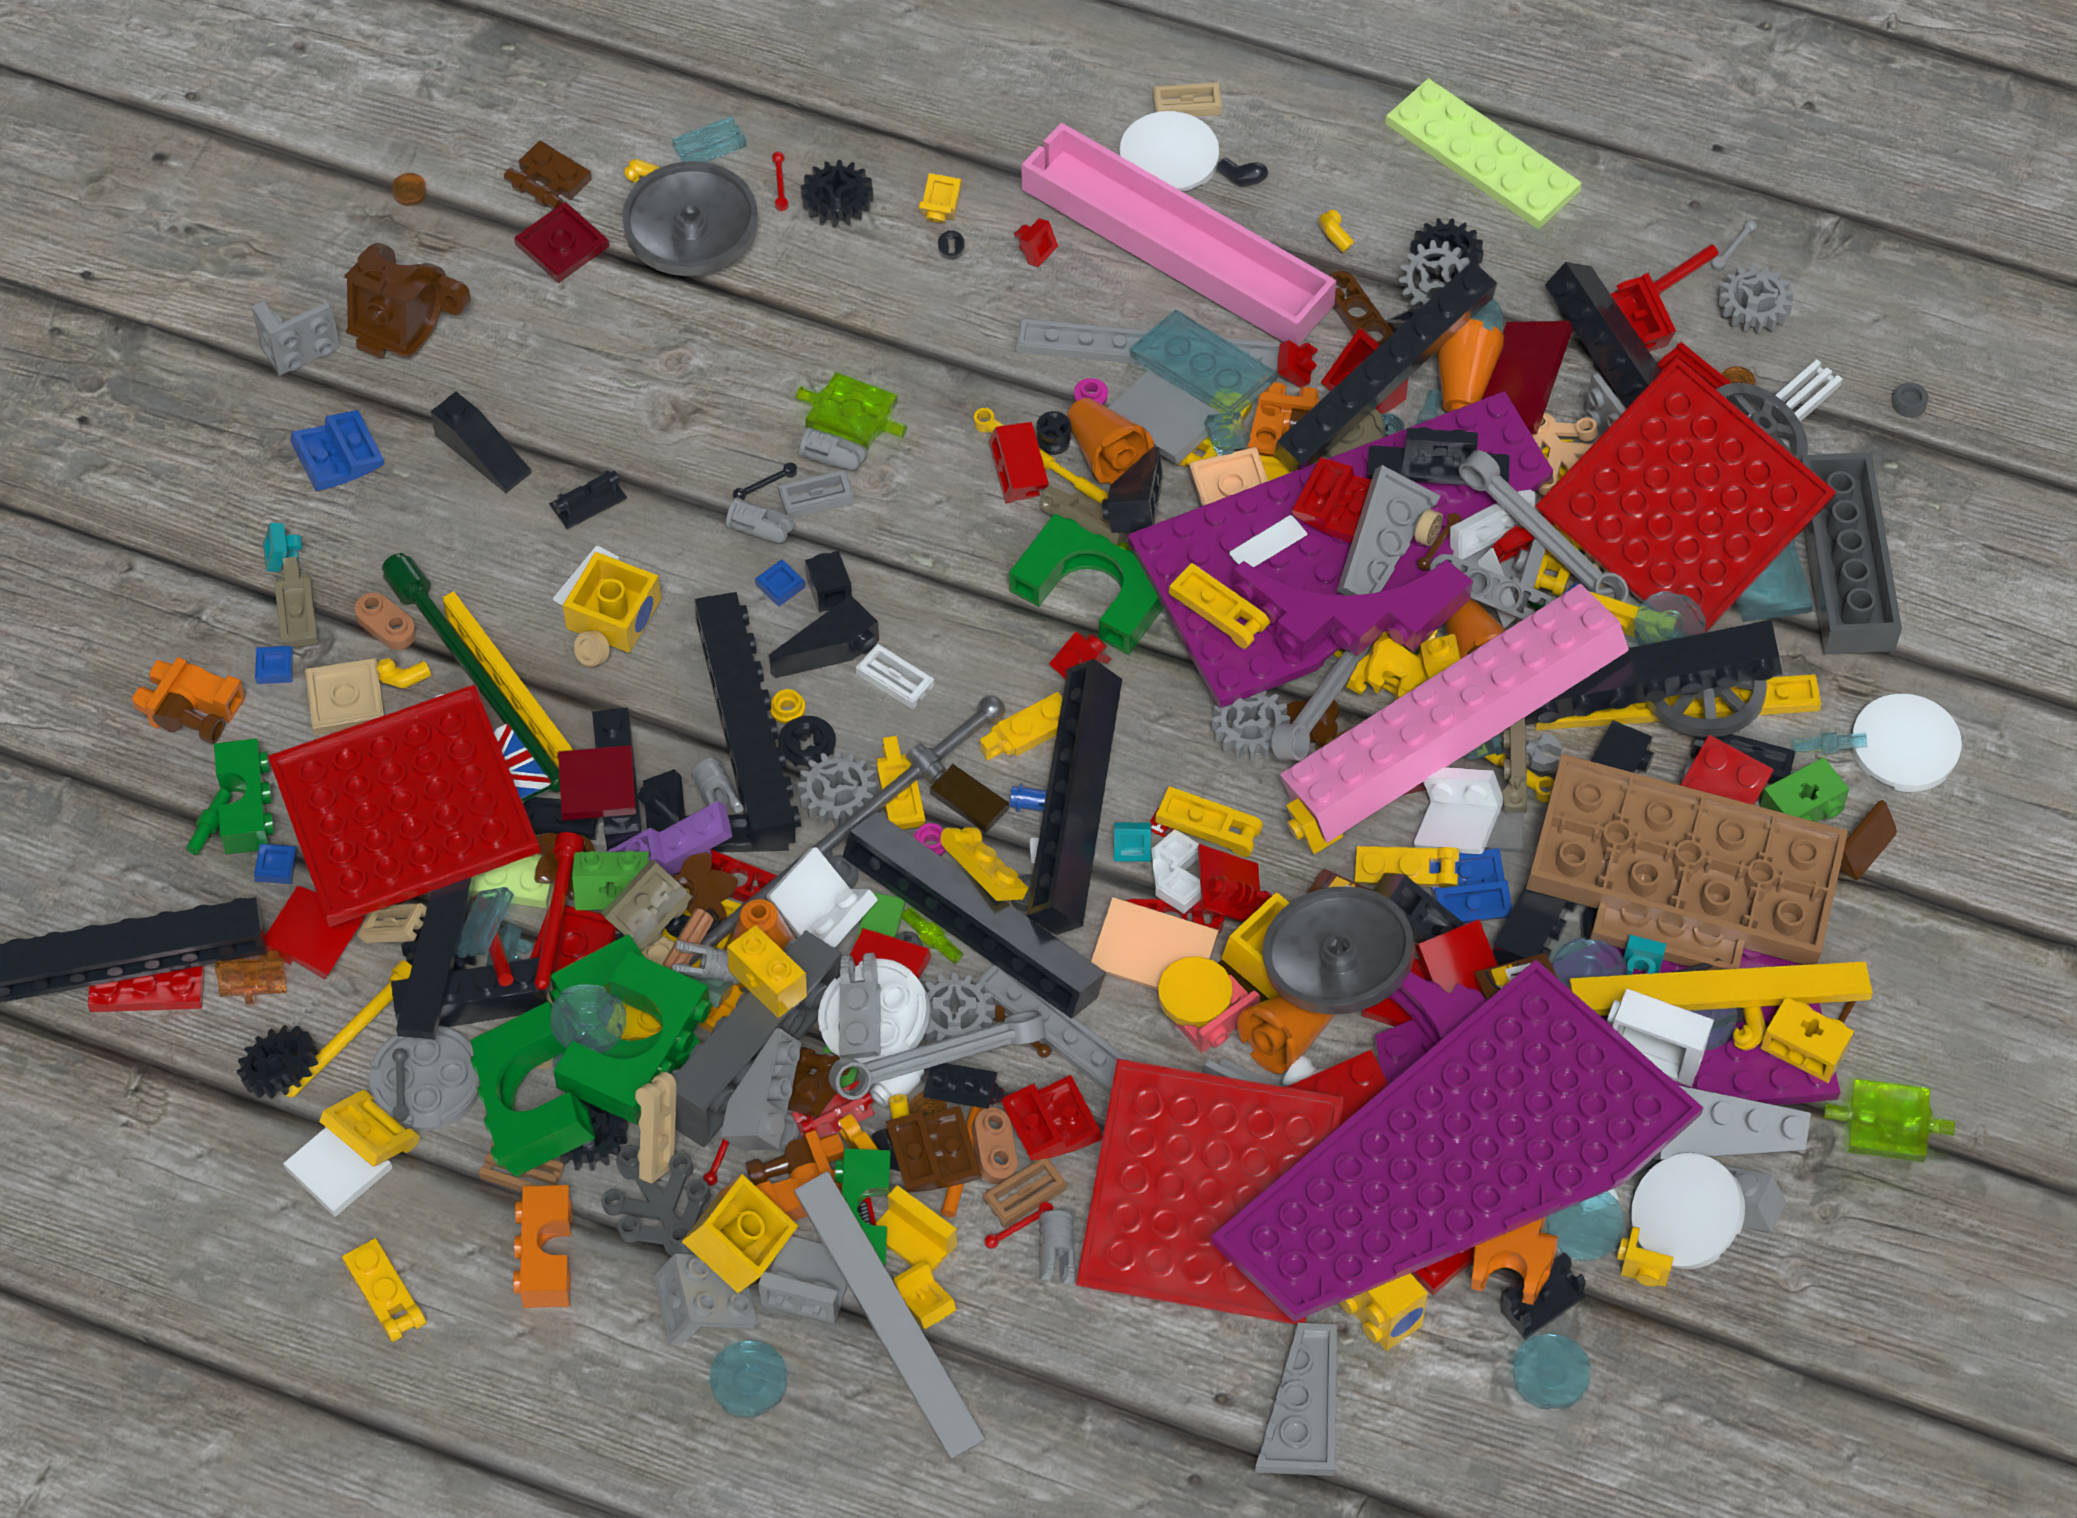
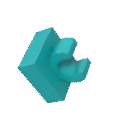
(279, 546)
(1132, 841)
(1643, 955)

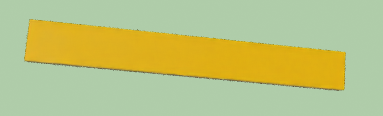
(504, 677)
(1783, 695)
(1732, 986)

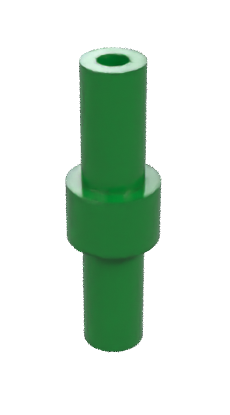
(207, 822)

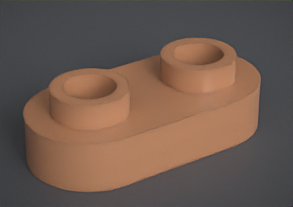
(382, 619)
(994, 1142)

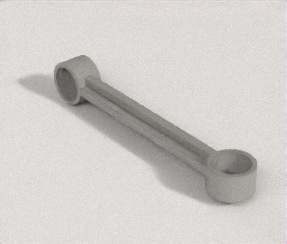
(1483, 474)
(1293, 739)
(1016, 1030)

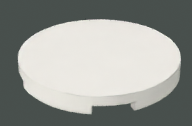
(1172, 148)
(1909, 742)
(902, 1010)
(1688, 1209)

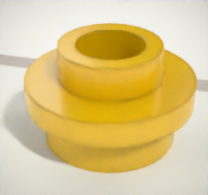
(784, 699)

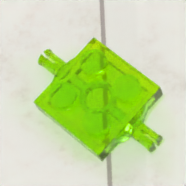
(852, 410)
(1889, 1120)

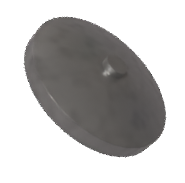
(690, 218)
(1338, 950)

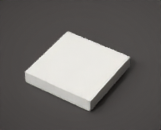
(333, 1171)

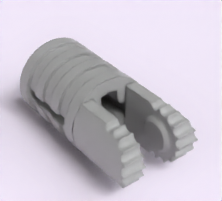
(831, 449)
(759, 521)
(715, 785)
(712, 963)
(1057, 1243)

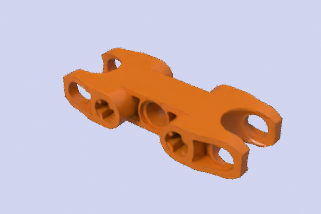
(1522, 1250)

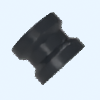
(1059, 426)

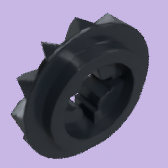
(800, 730)

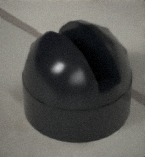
(943, 245)

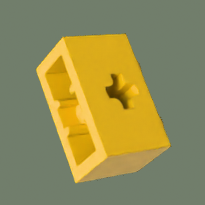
(767, 971)
(1807, 1039)

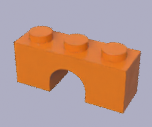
(542, 1277)

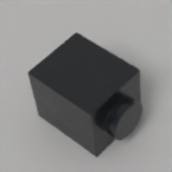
(827, 580)

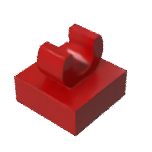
(1037, 241)
(1296, 362)

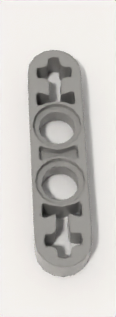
(1496, 586)

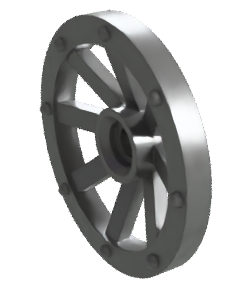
(1769, 404)
(1744, 714)

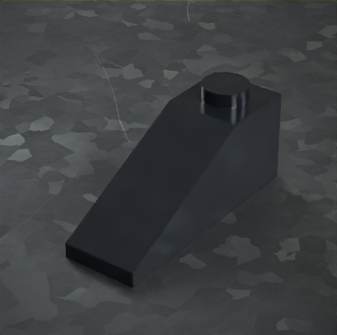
(478, 442)
(1135, 495)
(829, 640)
(1423, 912)

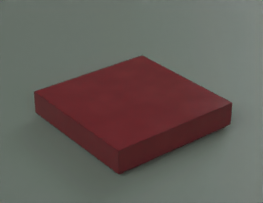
(561, 242)
(596, 782)

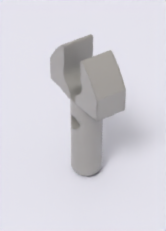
(1535, 748)

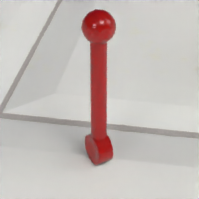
(781, 202)
(711, 1177)
(991, 1241)

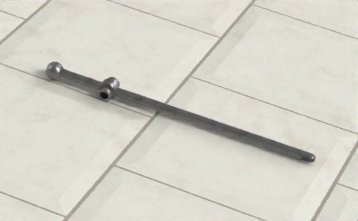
(924, 765)

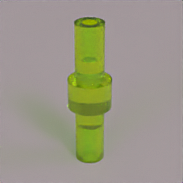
(932, 935)

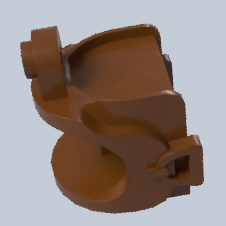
(398, 304)

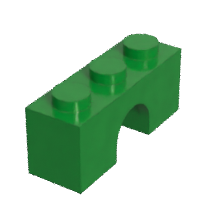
(241, 769)
(865, 1175)

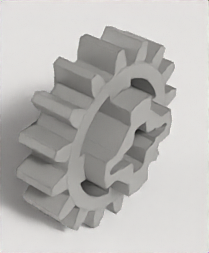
(1419, 263)
(1756, 298)
(1250, 724)
(834, 784)
(972, 1003)

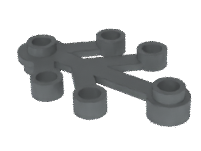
(659, 1205)

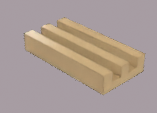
(1188, 103)
(389, 928)

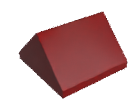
(1351, 357)

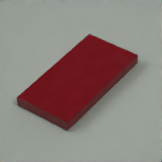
(1530, 366)

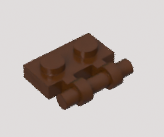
(551, 168)
(809, 1091)

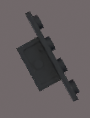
(1431, 456)

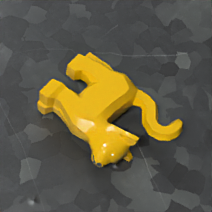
(1390, 664)

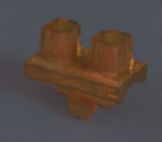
(251, 976)

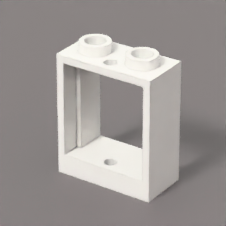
(1663, 1033)

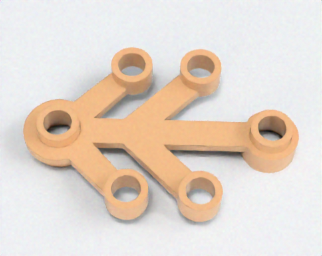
(1563, 452)

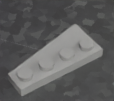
(1383, 531)
(1739, 1127)
(1304, 1411)

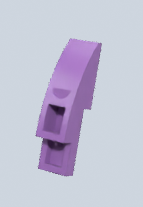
(687, 837)

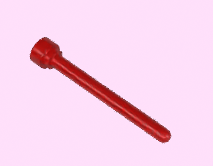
(564, 849)

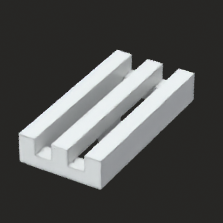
(1822, 375)
(911, 693)

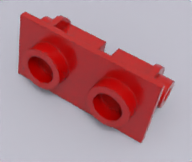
(837, 1108)

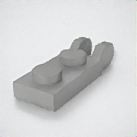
(859, 1009)

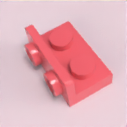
(1219, 1029)

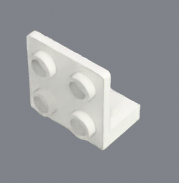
(1460, 810)
(819, 900)

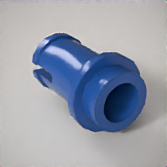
(1027, 798)

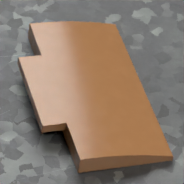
(1686, 867)

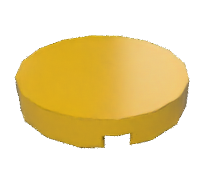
(1194, 991)

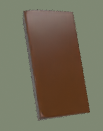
(1868, 841)

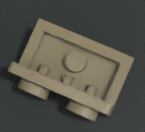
(647, 905)

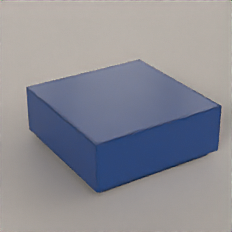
(780, 582)
(274, 664)
(275, 863)

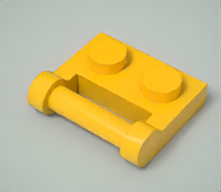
(368, 1128)

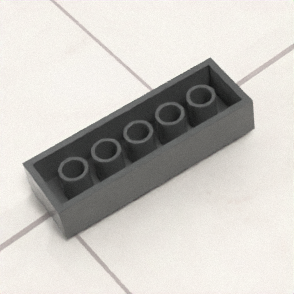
(1851, 559)
(736, 1041)

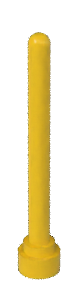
(355, 1026)

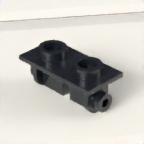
(588, 499)
(963, 1085)

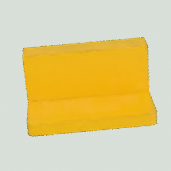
(916, 1231)

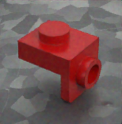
(1079, 650)

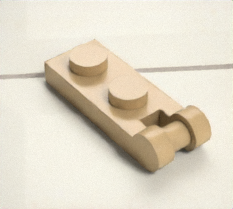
(656, 1126)

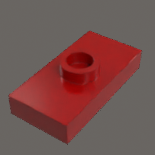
(1512, 542)

